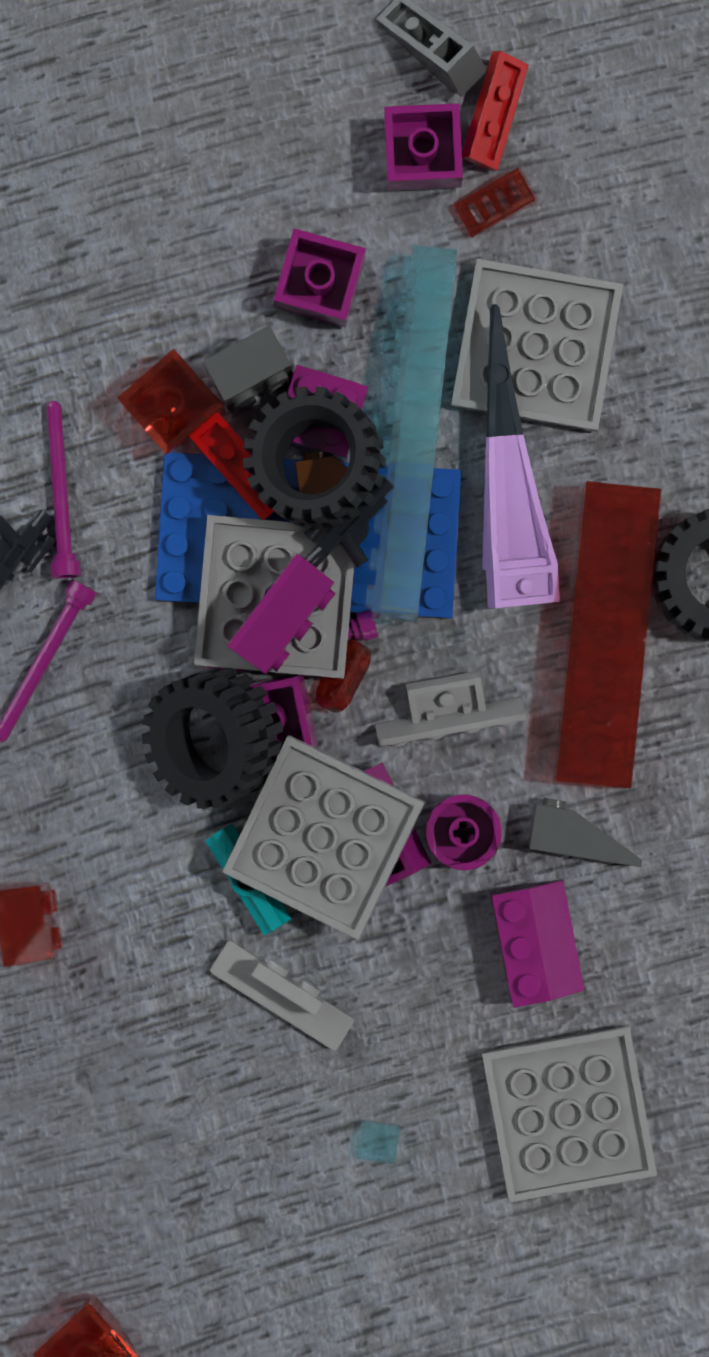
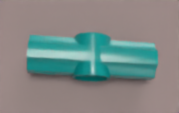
(264, 909)

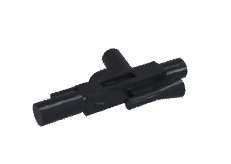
(351, 533)
(17, 548)

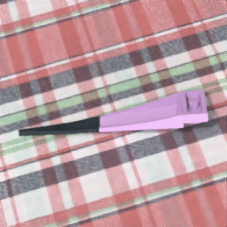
(515, 535)

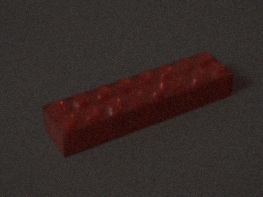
(607, 634)

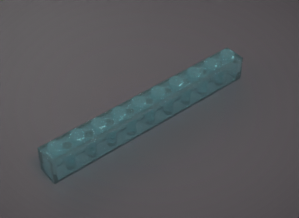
(414, 433)

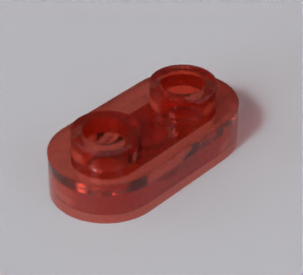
(338, 693)

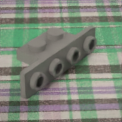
(446, 708)
(282, 995)

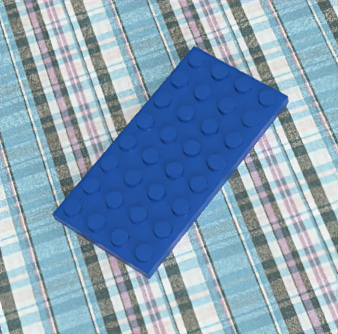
(197, 489)

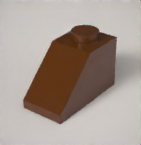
(319, 472)

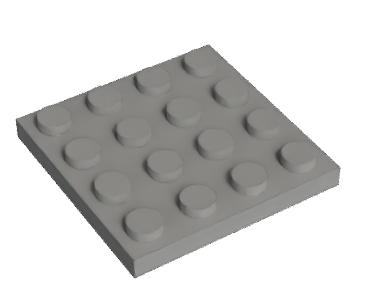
(555, 339)
(239, 569)
(323, 837)
(569, 1114)

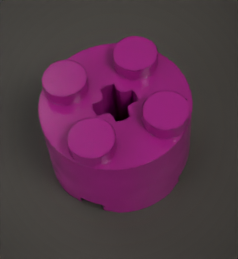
(479, 845)

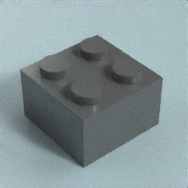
(249, 369)

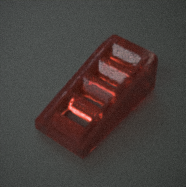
(517, 176)

